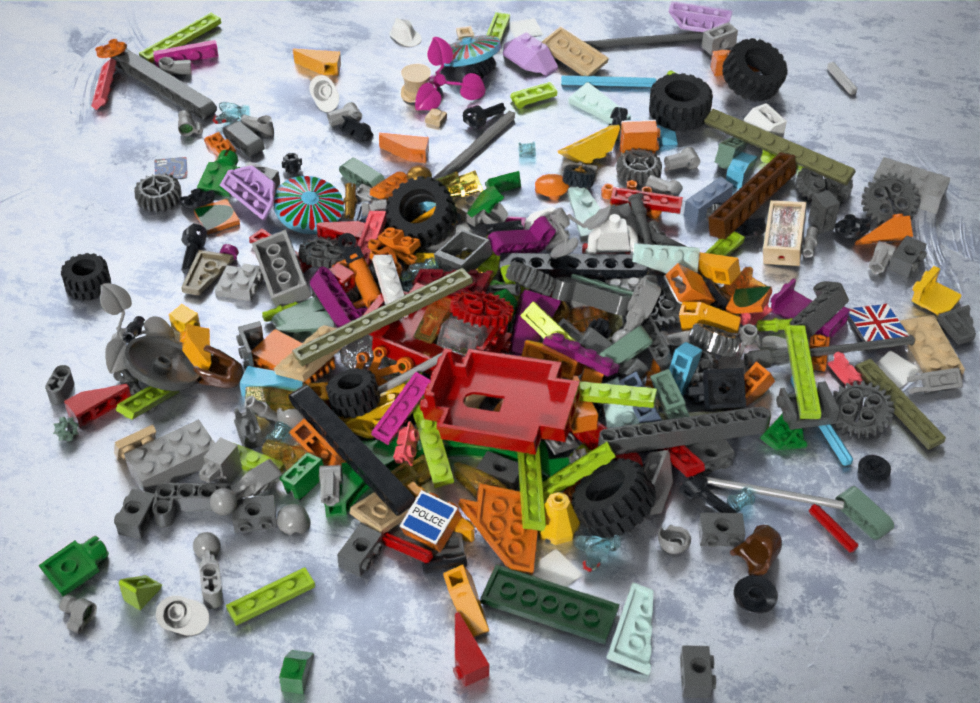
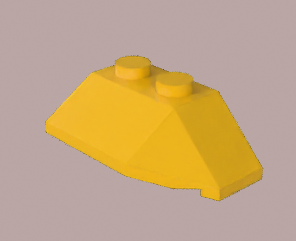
(592, 146)
(365, 424)

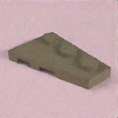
(204, 271)

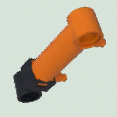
(363, 277)

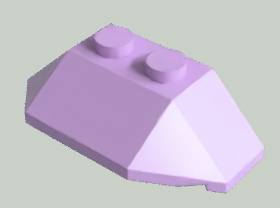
(698, 17)
(530, 54)
(251, 189)

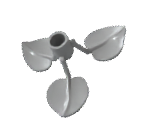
(561, 219)
(114, 301)
(748, 335)

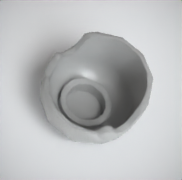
(497, 215)
(290, 417)
(293, 519)
(674, 539)

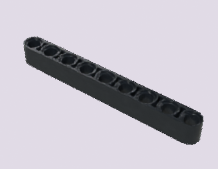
(352, 450)

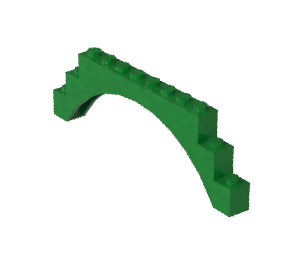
(354, 487)

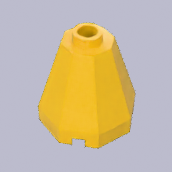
(559, 519)

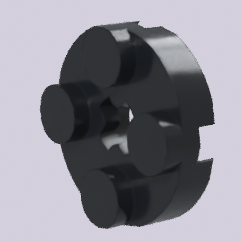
(618, 114)

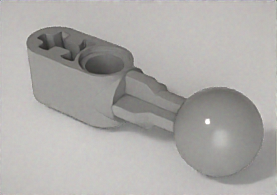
(639, 307)
(252, 483)
(207, 547)

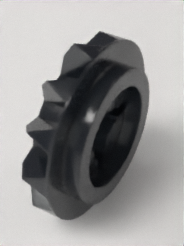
(873, 462)

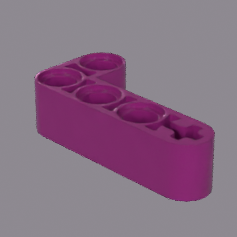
(523, 241)
(334, 298)

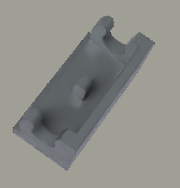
(248, 428)

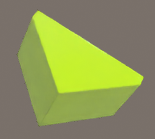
(138, 590)

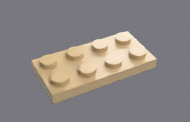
(575, 52)
(931, 345)
(292, 369)

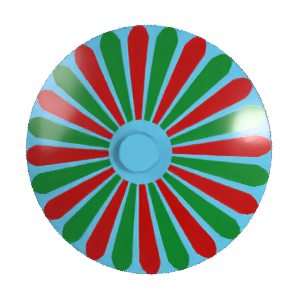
(473, 50)
(306, 201)

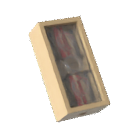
(784, 233)

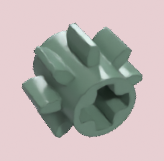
(60, 427)

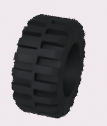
(762, 57)
(680, 101)
(416, 192)
(614, 498)

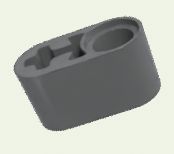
(59, 384)

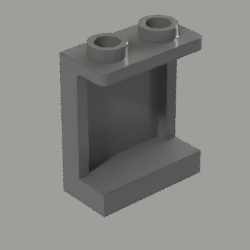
(790, 411)

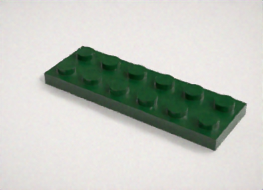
(550, 604)

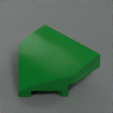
(486, 201)
(782, 438)

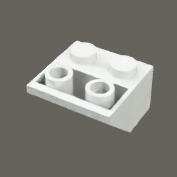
(767, 119)

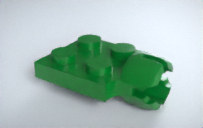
(216, 171)
(74, 564)

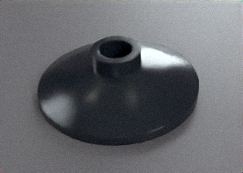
(758, 588)

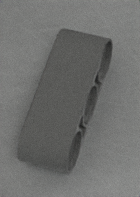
(243, 138)

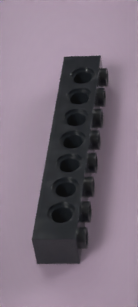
(591, 266)

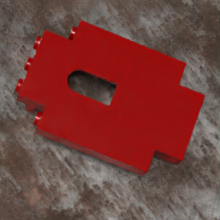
(399, 339)
(533, 407)

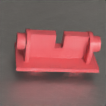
(752, 318)
(844, 370)
(408, 440)

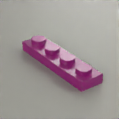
(577, 352)

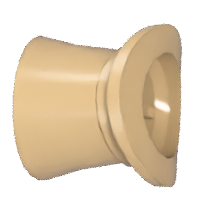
(413, 77)

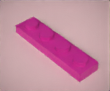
(188, 52)
(401, 409)

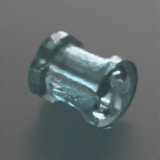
(526, 149)
(279, 432)
(741, 499)

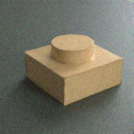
(464, 32)
(436, 117)

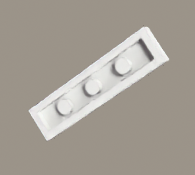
(388, 278)

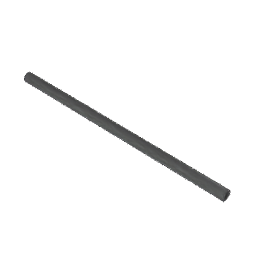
(645, 39)

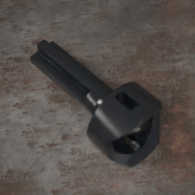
(479, 115)
(192, 242)
(696, 488)

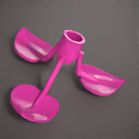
(438, 54)

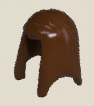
(223, 371)
(759, 549)

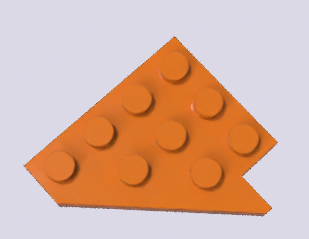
(499, 521)

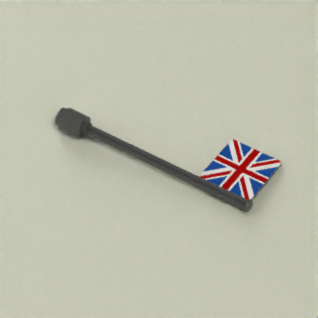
(874, 324)

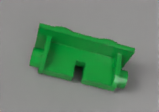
(505, 182)

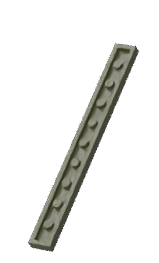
(774, 144)
(381, 317)

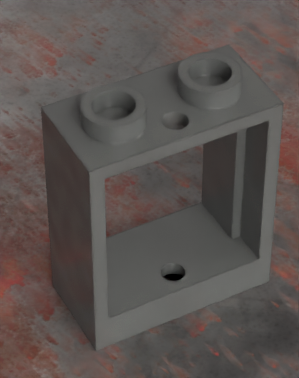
(446, 254)

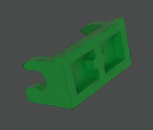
(302, 476)

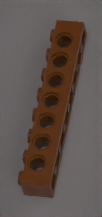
(752, 196)

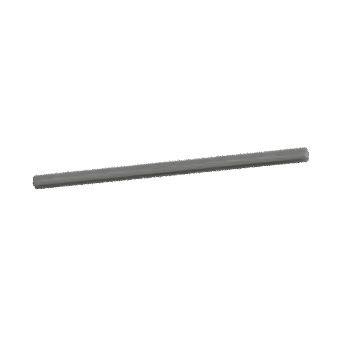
(476, 145)

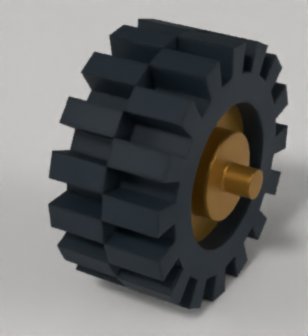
(578, 176)

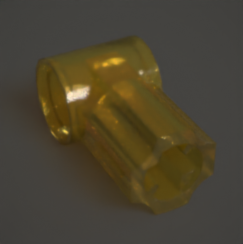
(282, 451)

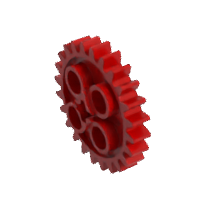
(481, 309)

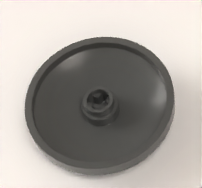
(160, 363)

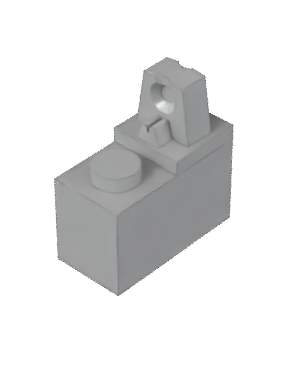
(221, 463)

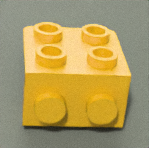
(934, 295)

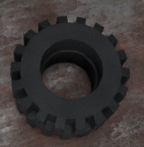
(85, 275)
(353, 393)

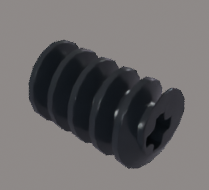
(481, 68)

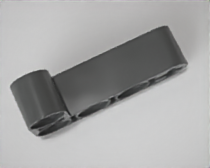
(591, 295)
(829, 300)
(593, 340)
(659, 347)
(183, 497)

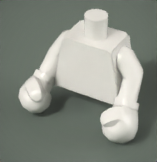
(612, 237)

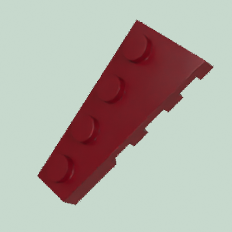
(480, 279)

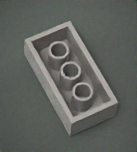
(931, 185)
(281, 269)
(170, 457)

